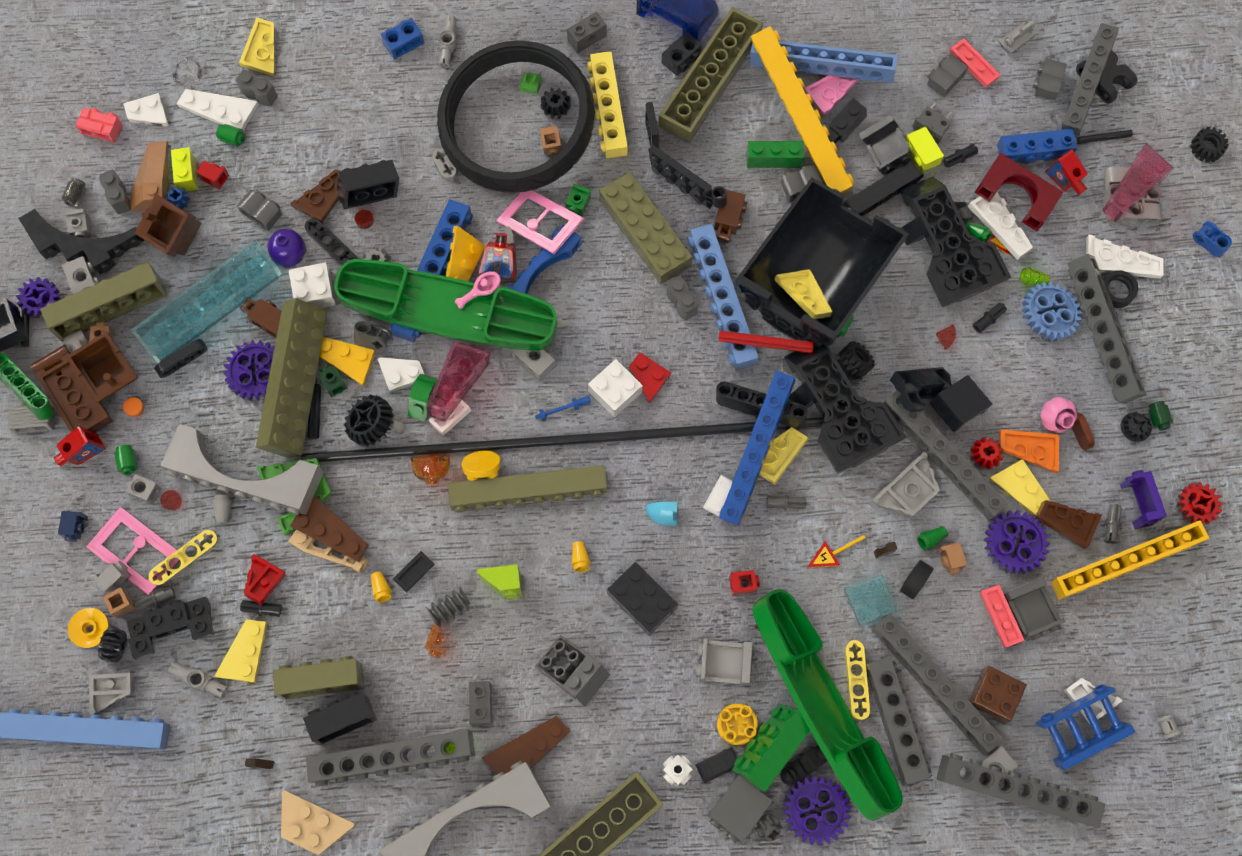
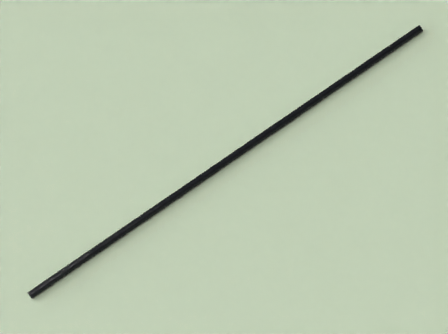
(545, 441)

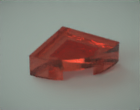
(947, 336)

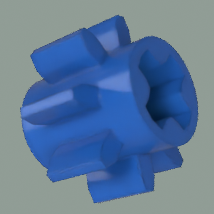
(178, 197)

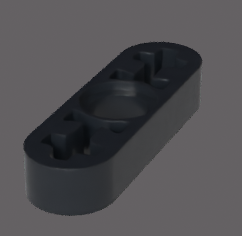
(180, 358)

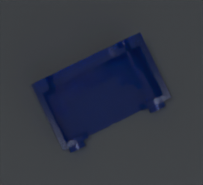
(690, 15)

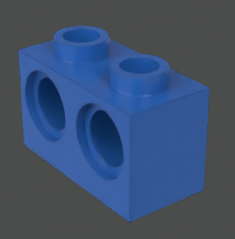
(404, 41)

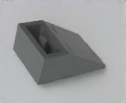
(573, 670)

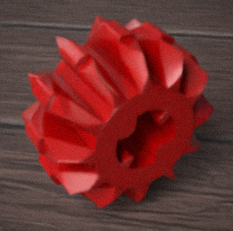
(979, 454)

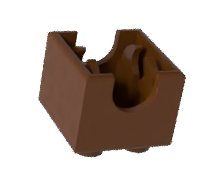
(997, 694)

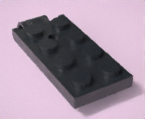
(686, 180)

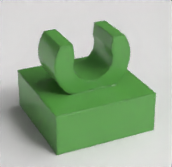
(530, 83)

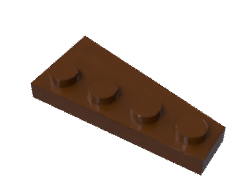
(330, 530)
(528, 747)

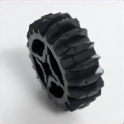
(368, 420)

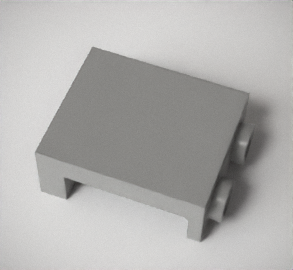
(724, 662)

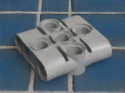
(1147, 210)

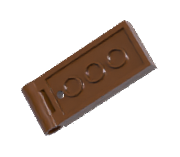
(69, 393)

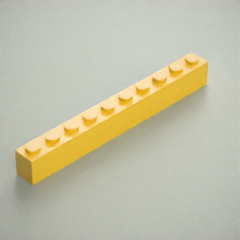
(800, 110)

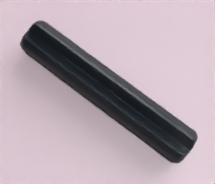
(314, 414)

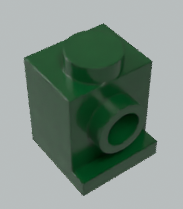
(336, 384)

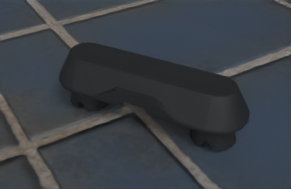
(803, 766)

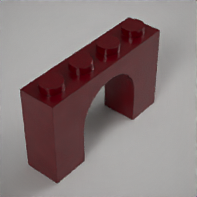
(1042, 194)

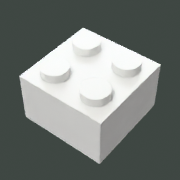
(313, 285)
(615, 388)

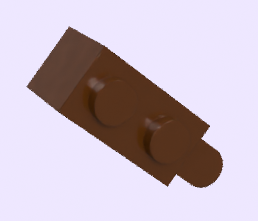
(728, 217)
(263, 315)

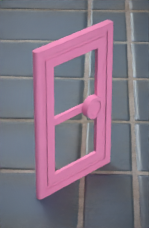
(528, 232)
(140, 542)

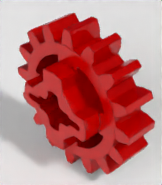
(1199, 494)

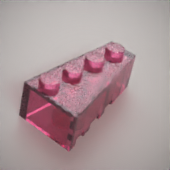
(1141, 178)
(455, 380)

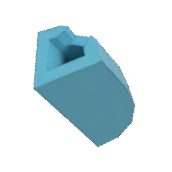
(663, 513)

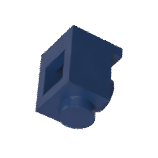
(71, 525)

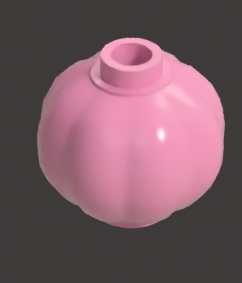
(1058, 414)

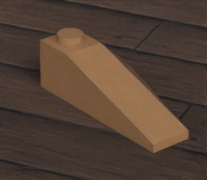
(151, 177)

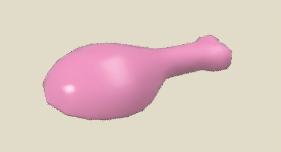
(484, 285)

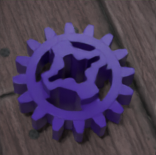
(29, 296)

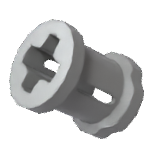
(1169, 726)

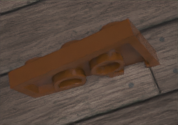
(321, 199)

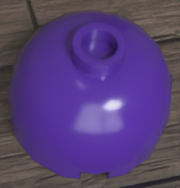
(286, 247)

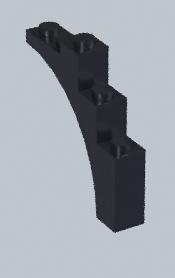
(98, 250)

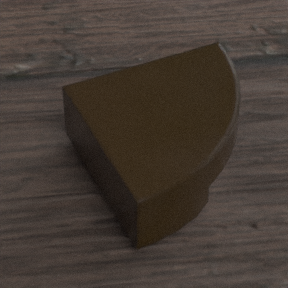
(890, 548)
(259, 763)

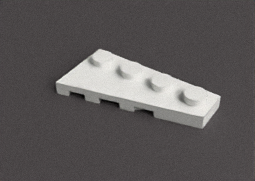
(218, 107)
(1002, 224)
(1115, 258)

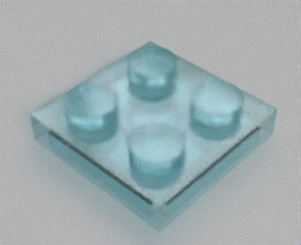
(870, 599)

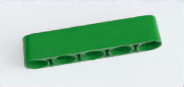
(24, 389)

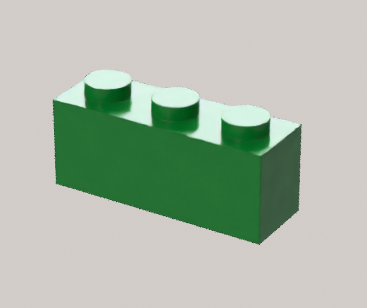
(774, 154)

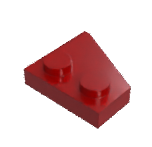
(649, 374)
(262, 579)

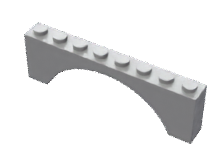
(289, 490)
(514, 789)

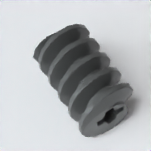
(449, 607)

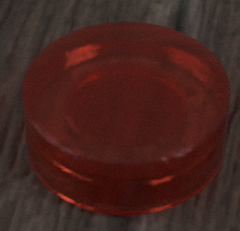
(364, 219)
(171, 500)

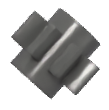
(768, 828)

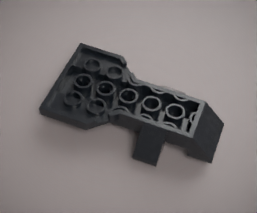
(943, 221)
(830, 385)

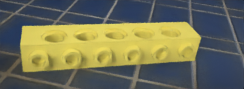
(611, 146)

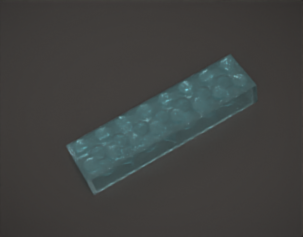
(206, 302)

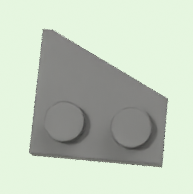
(108, 689)

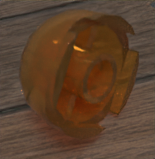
(430, 467)

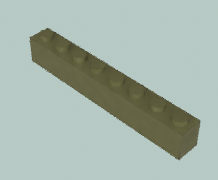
(527, 488)

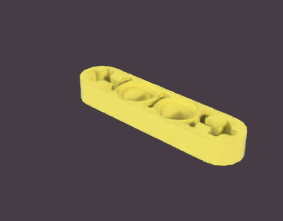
(182, 556)
(857, 680)

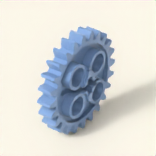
(1052, 298)

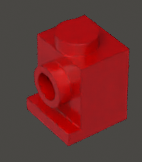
(212, 174)
(748, 576)

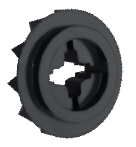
(1134, 434)

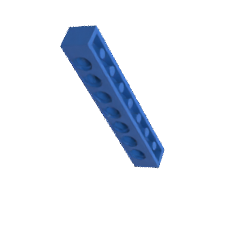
(453, 212)
(757, 448)

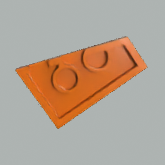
(1033, 447)

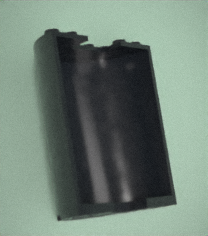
(839, 249)

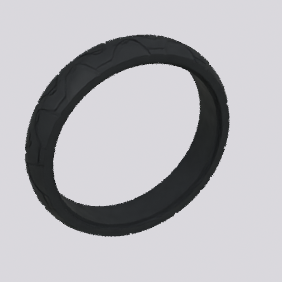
(496, 56)

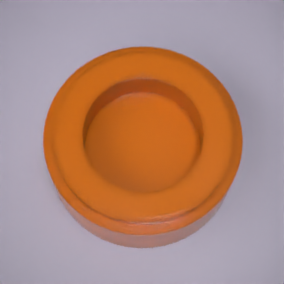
(133, 407)

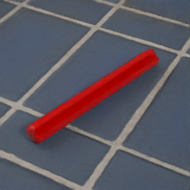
(765, 341)

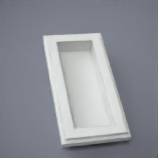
(718, 495)

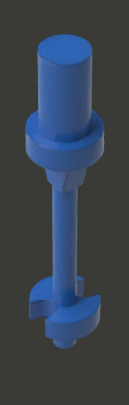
(576, 404)

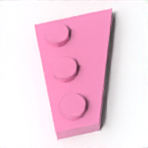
(829, 92)

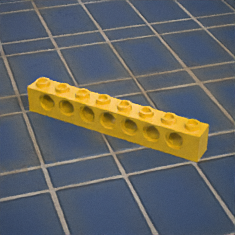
(1129, 560)

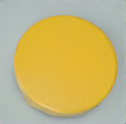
(481, 465)
(737, 724)

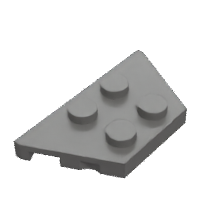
(910, 489)

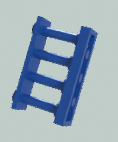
(1101, 739)

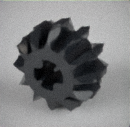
(555, 103)
(112, 645)

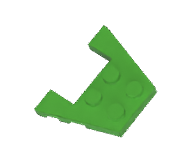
(322, 493)

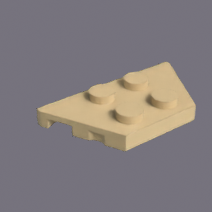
(310, 824)

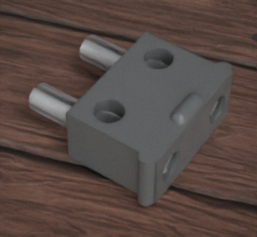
(934, 122)

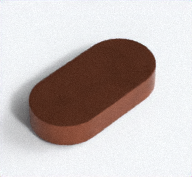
(1083, 432)

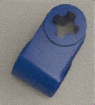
(1212, 239)

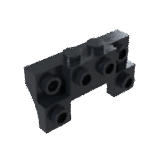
(919, 385)
(168, 621)

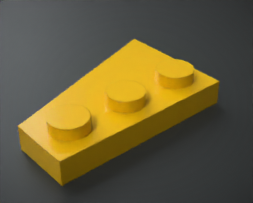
(464, 255)

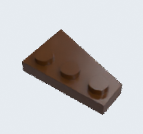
(1069, 522)

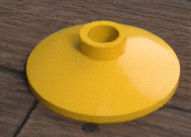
(79, 626)

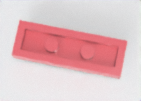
(976, 63)
(1001, 616)

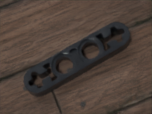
(332, 245)

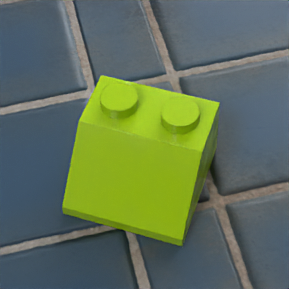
(503, 580)

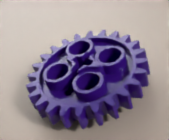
(237, 372)
(999, 535)
(823, 829)

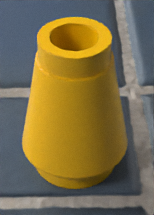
(580, 557)
(380, 588)

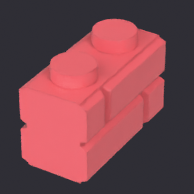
(99, 124)

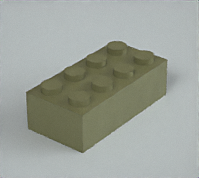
(318, 678)

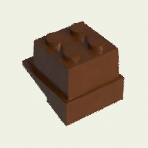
(167, 227)
(102, 367)

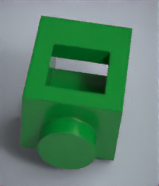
(583, 196)

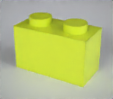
(925, 149)
(184, 169)

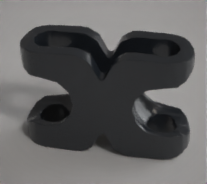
(1112, 75)

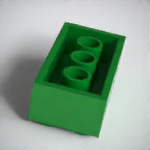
(772, 747)

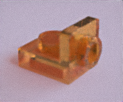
(435, 637)

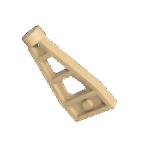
(305, 544)

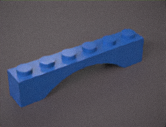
(545, 260)

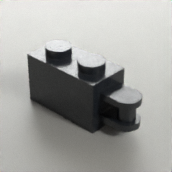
(846, 121)

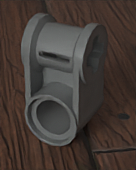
(370, 335)

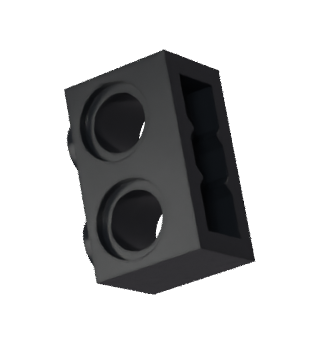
(679, 51)

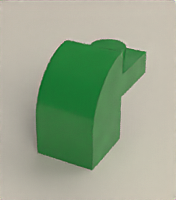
(420, 395)

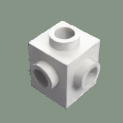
(674, 778)

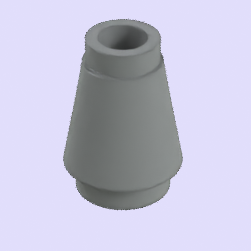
(221, 508)

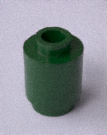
(1160, 415)

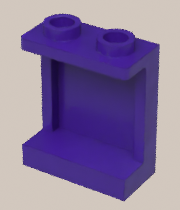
(1147, 498)

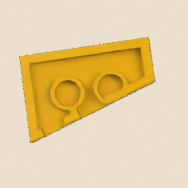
(348, 358)

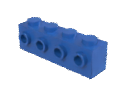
(1037, 145)

